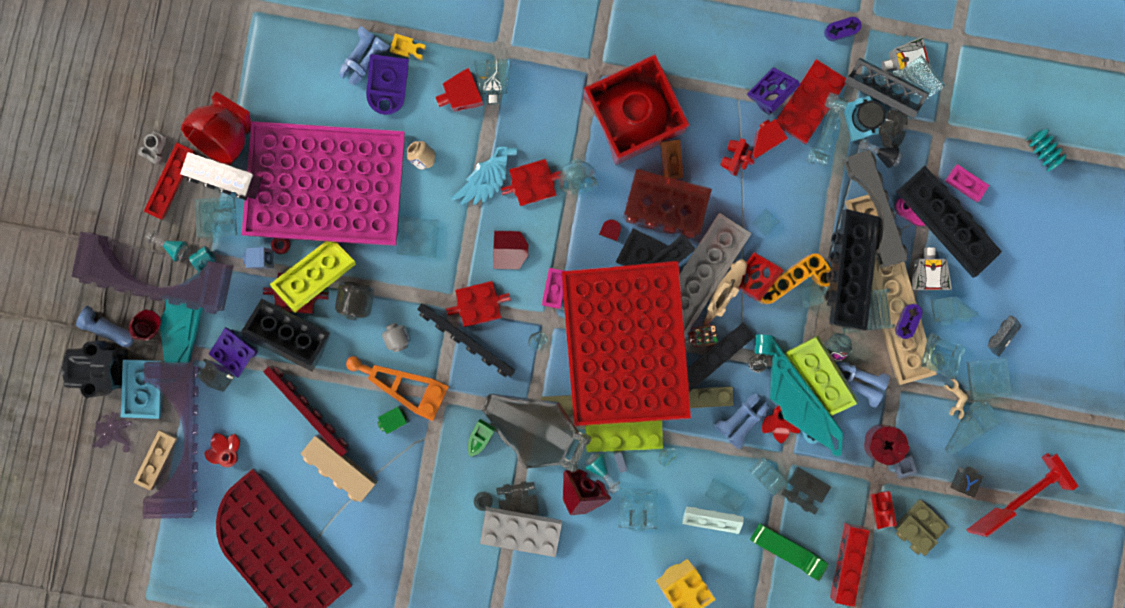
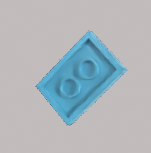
(137, 397)

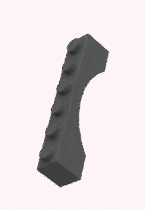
(889, 245)

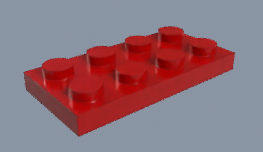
(807, 104)

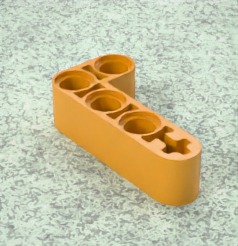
(792, 281)

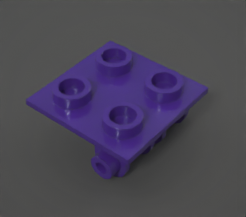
(232, 351)

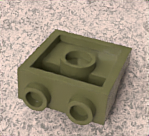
(920, 528)

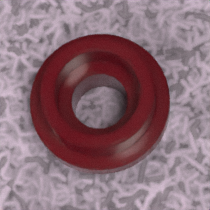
(274, 245)

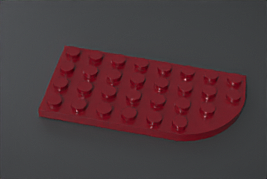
(275, 548)

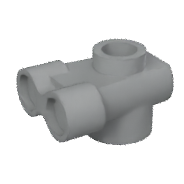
(153, 146)

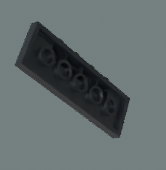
(949, 221)
(852, 270)

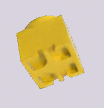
(685, 587)

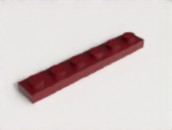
(301, 403)

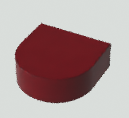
(610, 229)

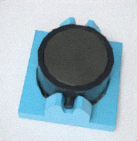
(867, 117)

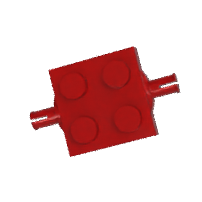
(532, 182)
(478, 304)

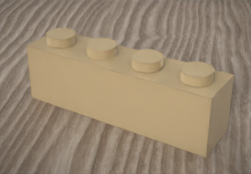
(340, 469)

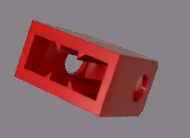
(460, 92)

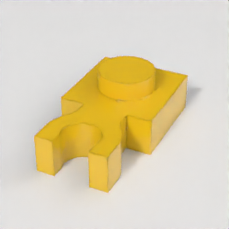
(404, 46)

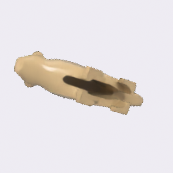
(725, 291)

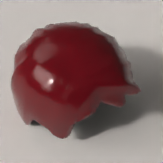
(144, 325)

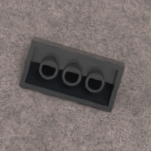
(286, 335)

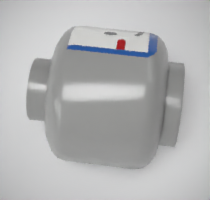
(396, 337)

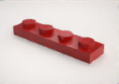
(168, 183)

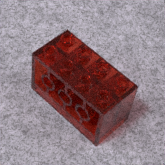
(668, 191)

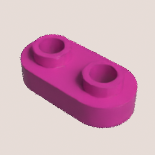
(907, 214)

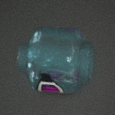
(839, 346)

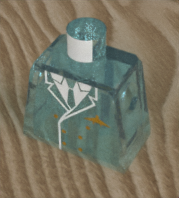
(493, 78)

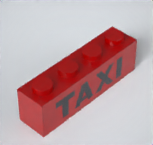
(849, 564)

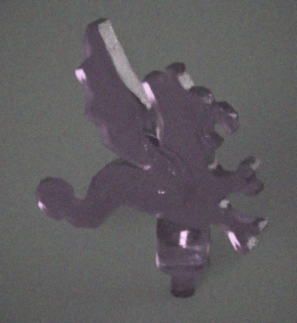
(112, 428)

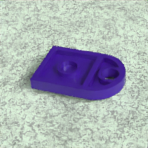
(387, 81)

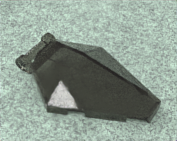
(535, 430)

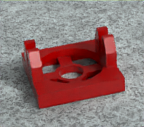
(775, 272)

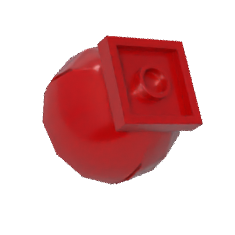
(218, 129)

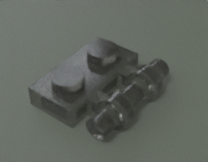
(809, 485)
(524, 504)

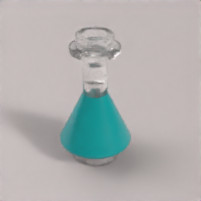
(176, 249)
(597, 465)

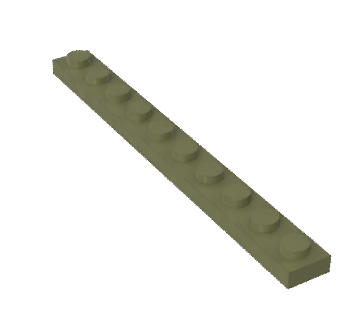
(698, 398)

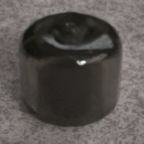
(354, 300)

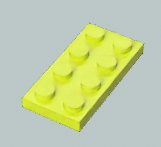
(312, 274)

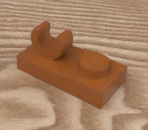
(672, 159)

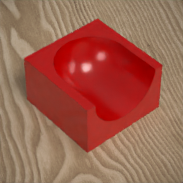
(636, 109)

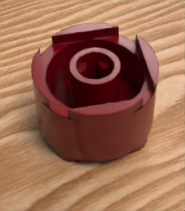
(896, 447)

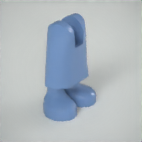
(103, 328)

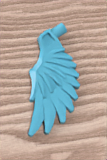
(486, 177)

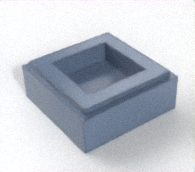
(620, 461)
(905, 467)

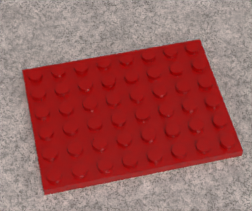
(626, 344)

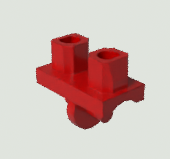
(740, 149)
(883, 509)

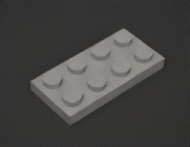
(521, 531)

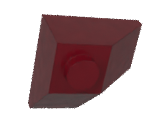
(582, 493)

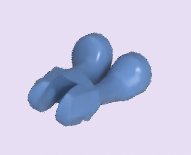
(365, 41)
(880, 382)
(728, 426)

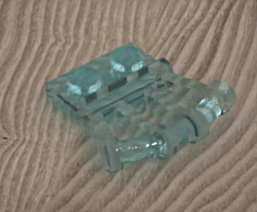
(919, 74)

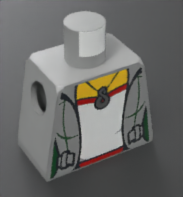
(905, 54)
(930, 272)

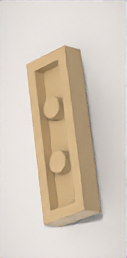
(155, 460)

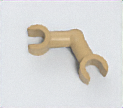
(963, 397)

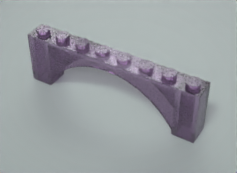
(98, 264)
(177, 383)

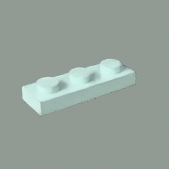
(712, 520)

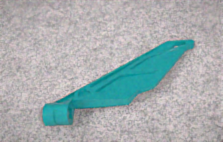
(181, 323)
(796, 398)

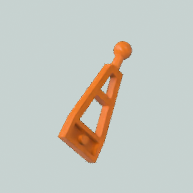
(431, 399)

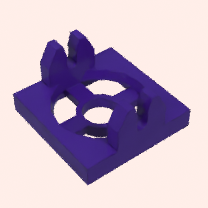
(768, 80)

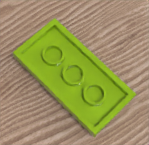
(822, 375)
(625, 436)

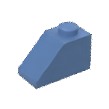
(259, 258)

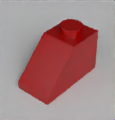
(767, 138)

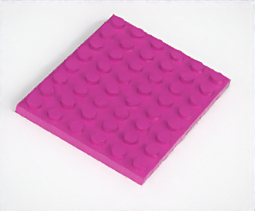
(325, 183)

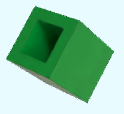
(392, 420)

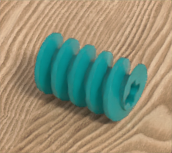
(1047, 149)

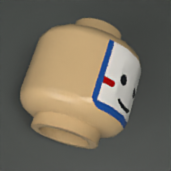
(421, 155)

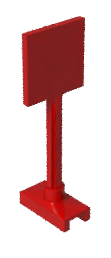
(998, 517)

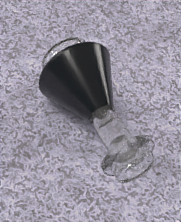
(888, 156)

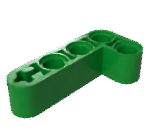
(789, 551)

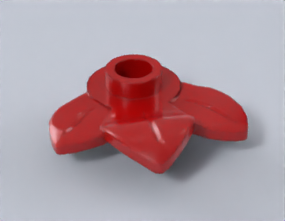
(778, 426)
(221, 447)

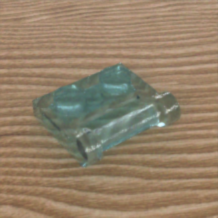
(939, 361)

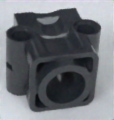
(94, 368)

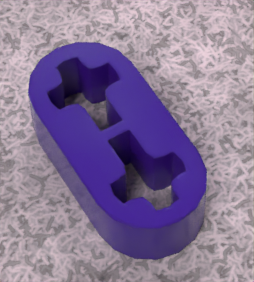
(844, 33)
(912, 323)

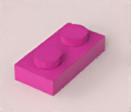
(967, 183)
(553, 289)

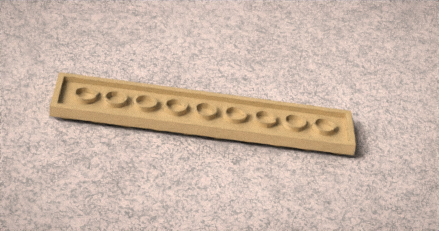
(904, 354)

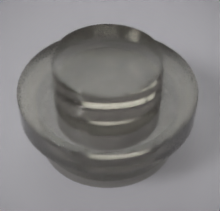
(757, 363)
(483, 500)

